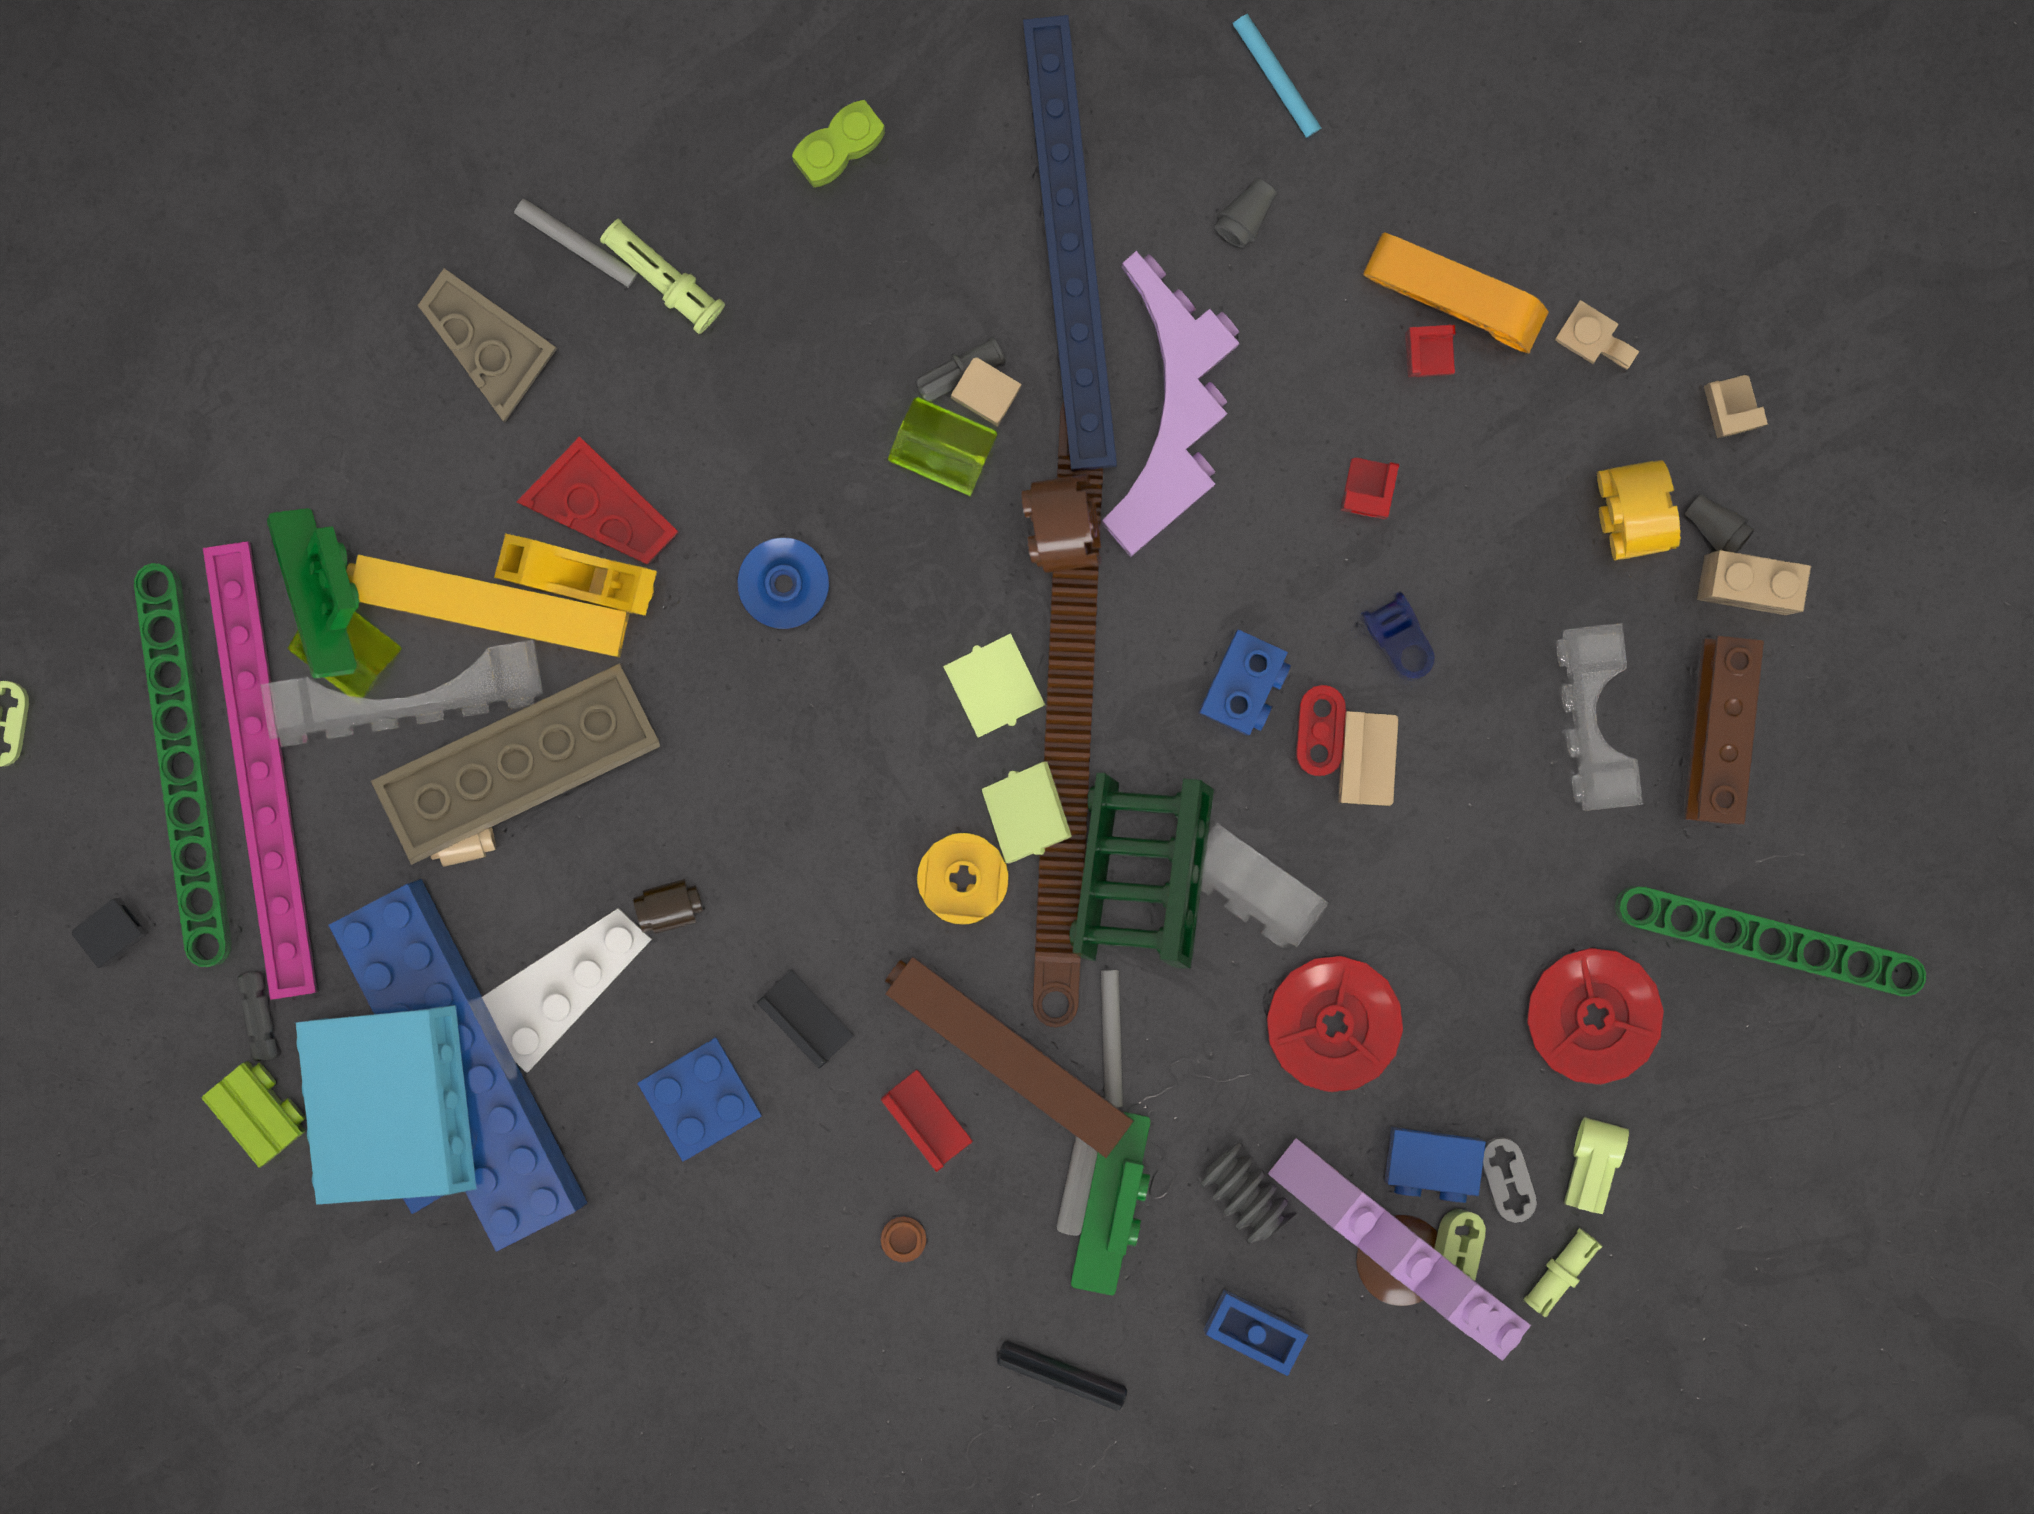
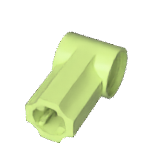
(1598, 1152)

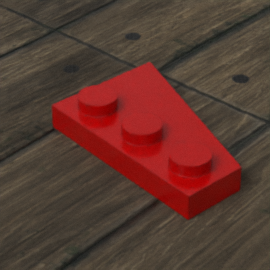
(599, 503)

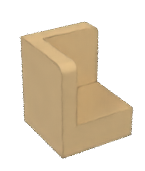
(986, 391)
(1734, 406)

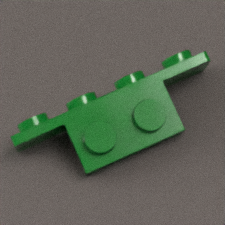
(317, 589)
(1110, 1211)

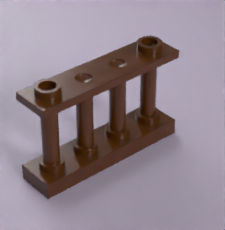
(1723, 730)

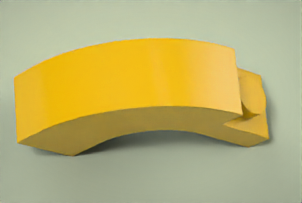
(575, 574)

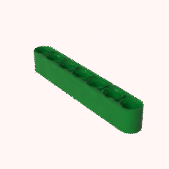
(1792, 943)

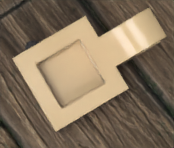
(1590, 333)

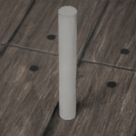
(576, 242)
(1111, 1037)

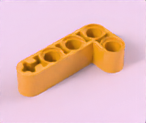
(1457, 290)

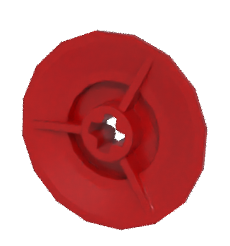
(1627, 1029)
(1344, 1058)

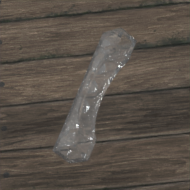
(306, 707)

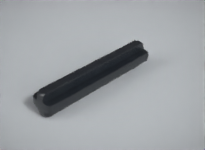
(1062, 1375)

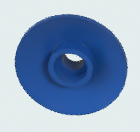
(780, 558)

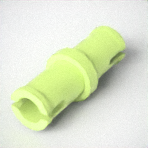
(1562, 1272)

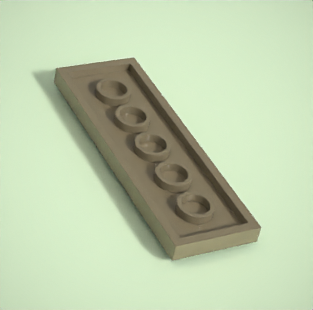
(515, 763)

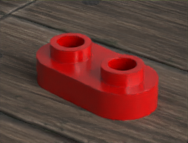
(1321, 730)

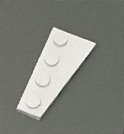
(557, 989)

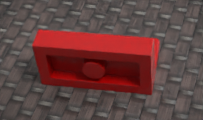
(926, 1119)

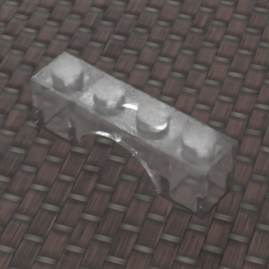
(1605, 775)

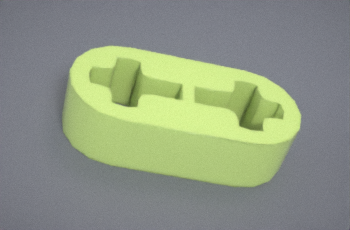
(15, 722)
(1462, 1250)

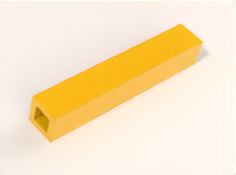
(489, 605)

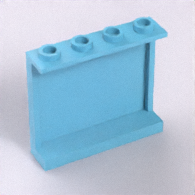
(386, 1106)

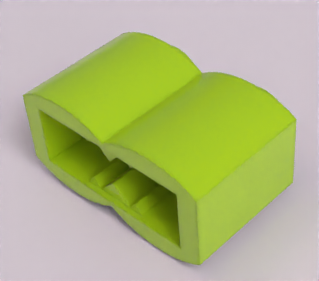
(828, 150)

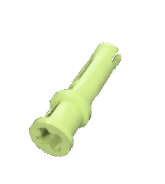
(677, 288)

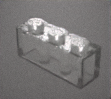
(1259, 889)

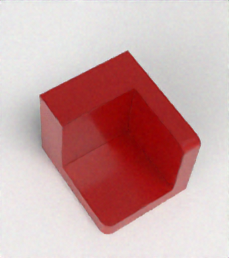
(1430, 350)
(1369, 488)

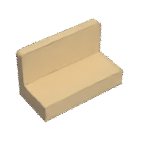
(1368, 759)

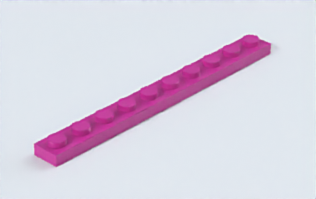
(260, 772)

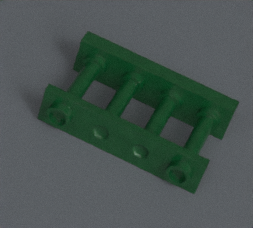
(1178, 896)

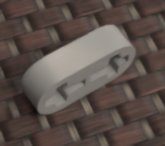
(1519, 1177)

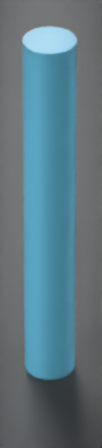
(1276, 75)

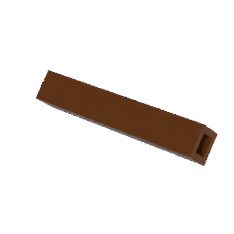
(1008, 1055)

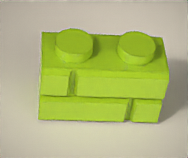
(255, 1112)

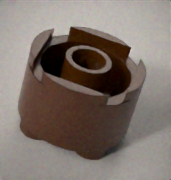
(1063, 524)

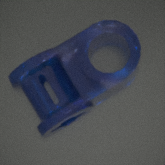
(1399, 635)

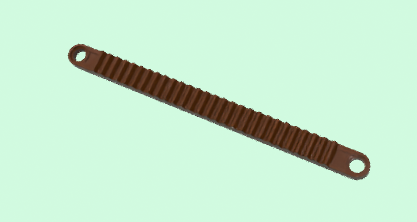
(1068, 758)

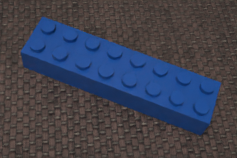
(412, 964)

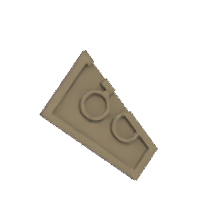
(487, 341)

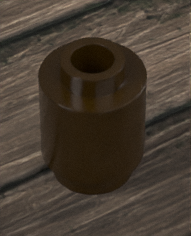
(667, 906)

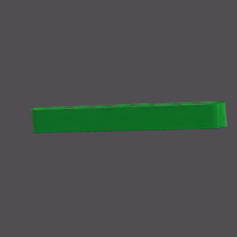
(168, 746)

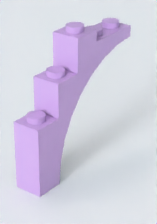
(1188, 350)
(1399, 1250)

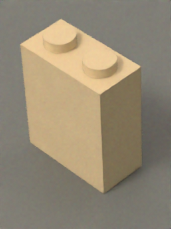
(1753, 582)

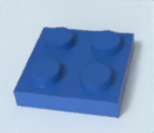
(699, 1099)

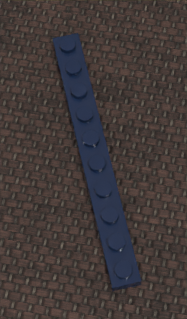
(1069, 243)

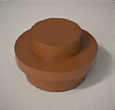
(903, 1239)

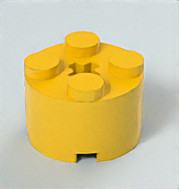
(1638, 509)

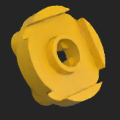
(942, 895)

